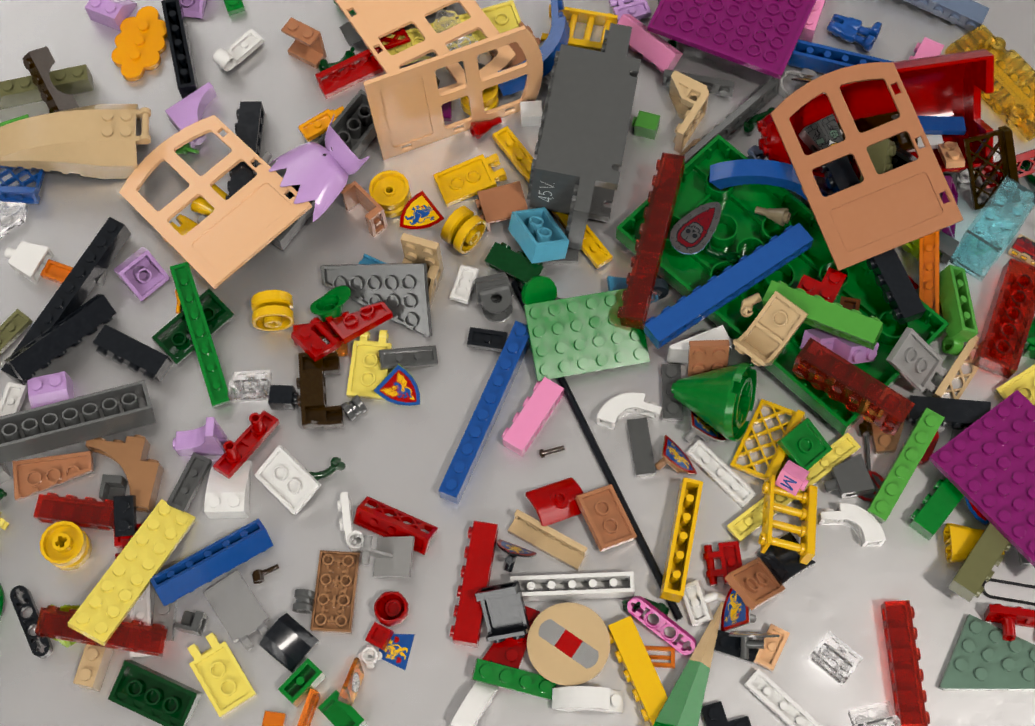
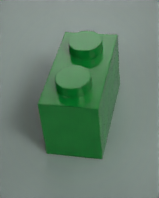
(297, 686)

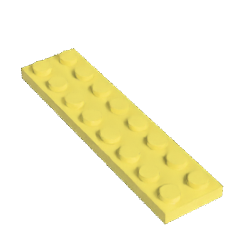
(502, 15)
(131, 573)

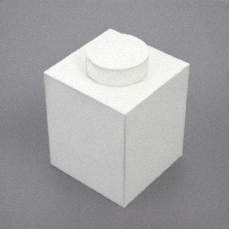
(531, 113)

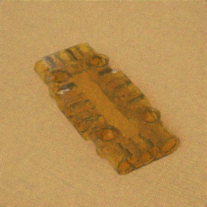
(1012, 80)

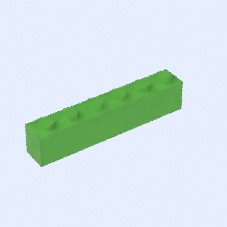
(831, 316)
(904, 465)

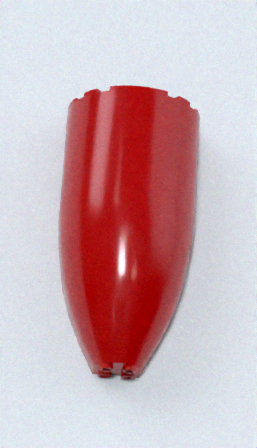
(935, 87)

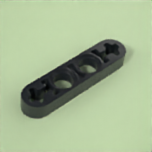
(28, 623)

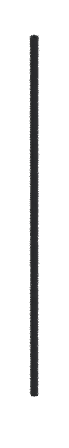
(608, 475)

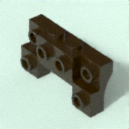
(869, 123)
(313, 392)

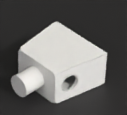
(29, 259)

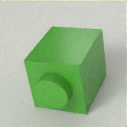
(646, 124)

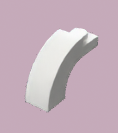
(624, 405)
(858, 519)
(587, 699)
(474, 704)

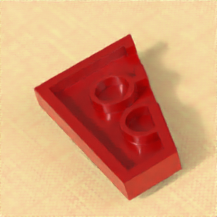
(357, 323)

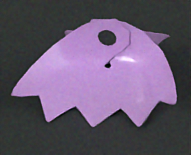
(319, 176)

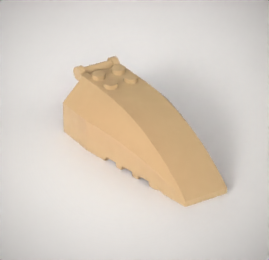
(80, 140)

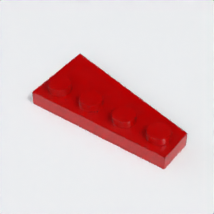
(511, 650)

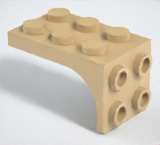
(770, 330)

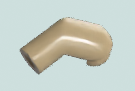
(747, 304)

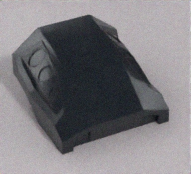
(783, 562)
(288, 642)

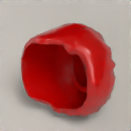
(391, 608)

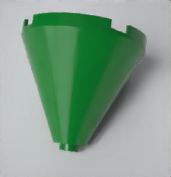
(720, 397)

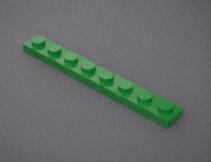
(200, 334)

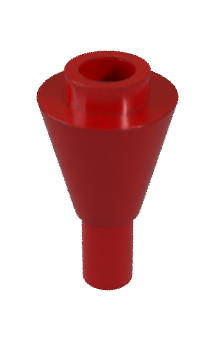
(480, 128)

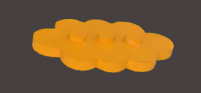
(140, 43)

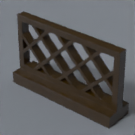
(1008, 161)

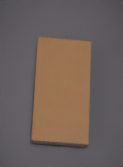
(335, 592)

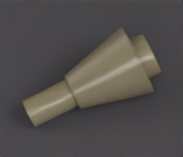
(778, 215)

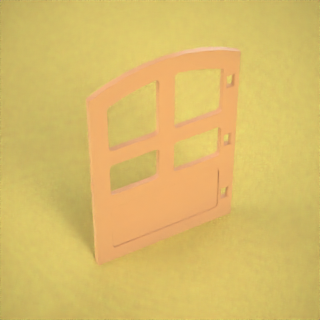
(382, 17)
(408, 102)
(237, 225)

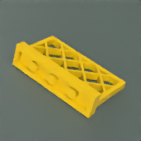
(779, 458)

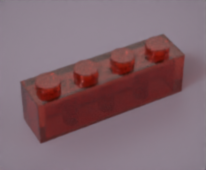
(83, 513)

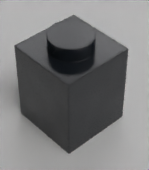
(282, 397)

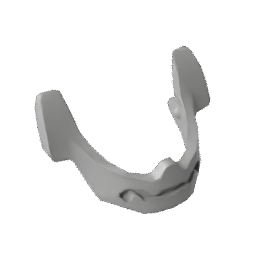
(804, 73)

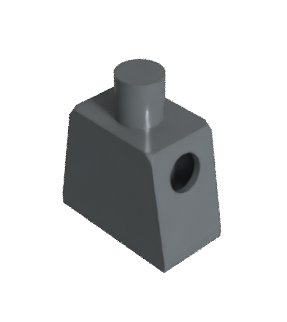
(850, 478)

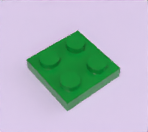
(804, 444)

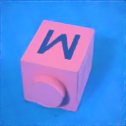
(792, 478)

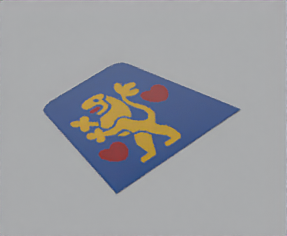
(398, 650)

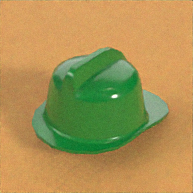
(331, 303)

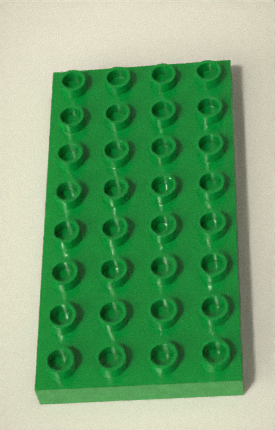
(743, 232)

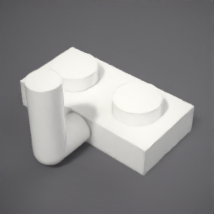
(698, 602)

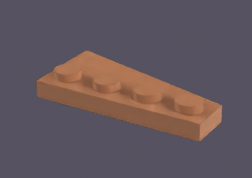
(47, 472)

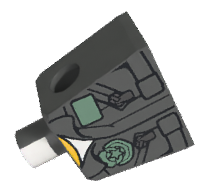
(821, 134)

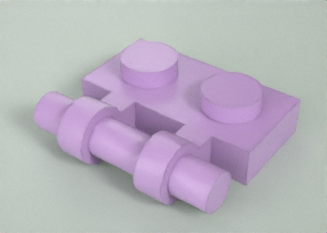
(637, 8)

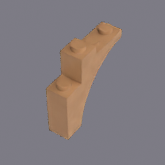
(142, 473)

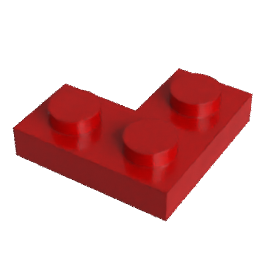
(827, 288)

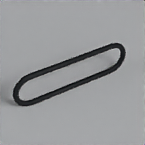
(1008, 599)

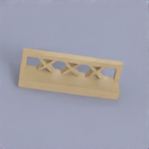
(955, 368)
(548, 540)

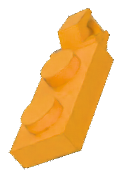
(319, 124)

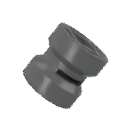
(354, 407)
(303, 603)

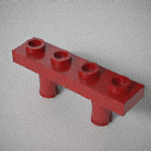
(238, 452)
(1009, 618)

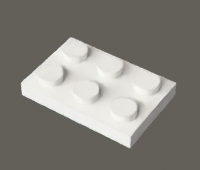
(287, 480)

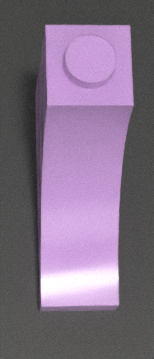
(191, 110)
(204, 440)

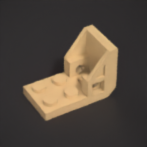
(687, 95)
(424, 251)

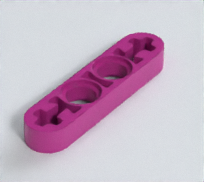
(664, 621)

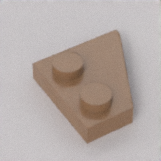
(885, 442)

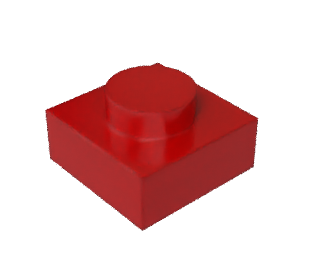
(379, 636)

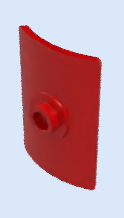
(556, 501)

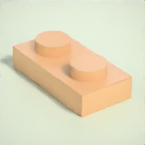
(951, 155)
(772, 648)

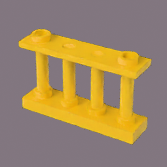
(590, 18)
(807, 515)

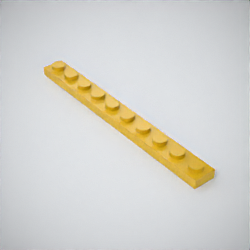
(522, 161)

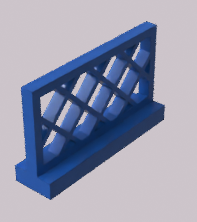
(21, 193)

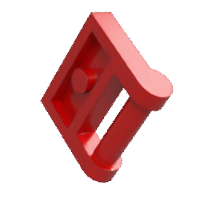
(312, 343)

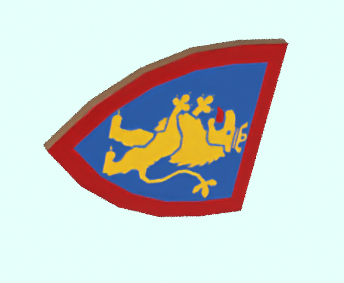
(674, 458)

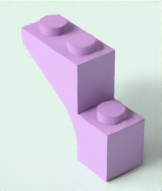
(846, 349)

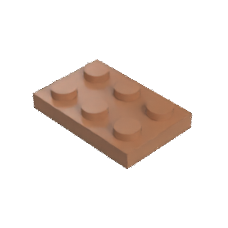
(707, 356)
(606, 517)
(754, 583)

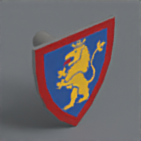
(702, 430)
(735, 612)

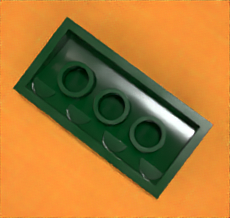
(175, 337)
(154, 695)

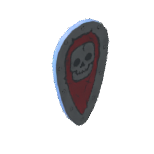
(695, 229)

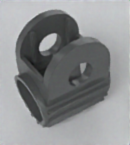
(495, 296)

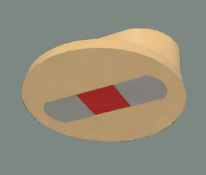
(568, 644)

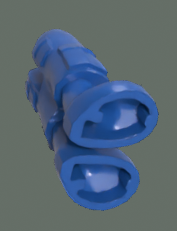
(849, 28)

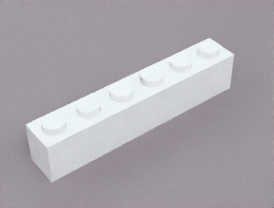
(576, 586)

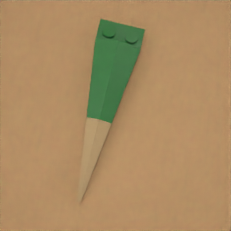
(687, 696)

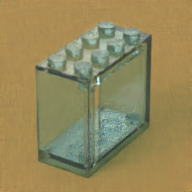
(993, 228)

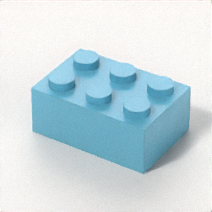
(538, 235)

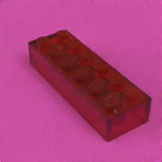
(1007, 320)
(852, 387)

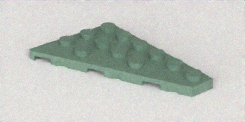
(988, 662)

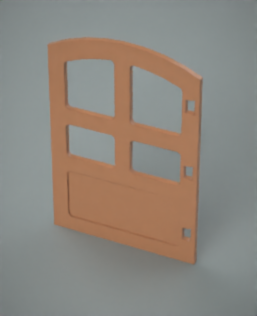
(885, 207)

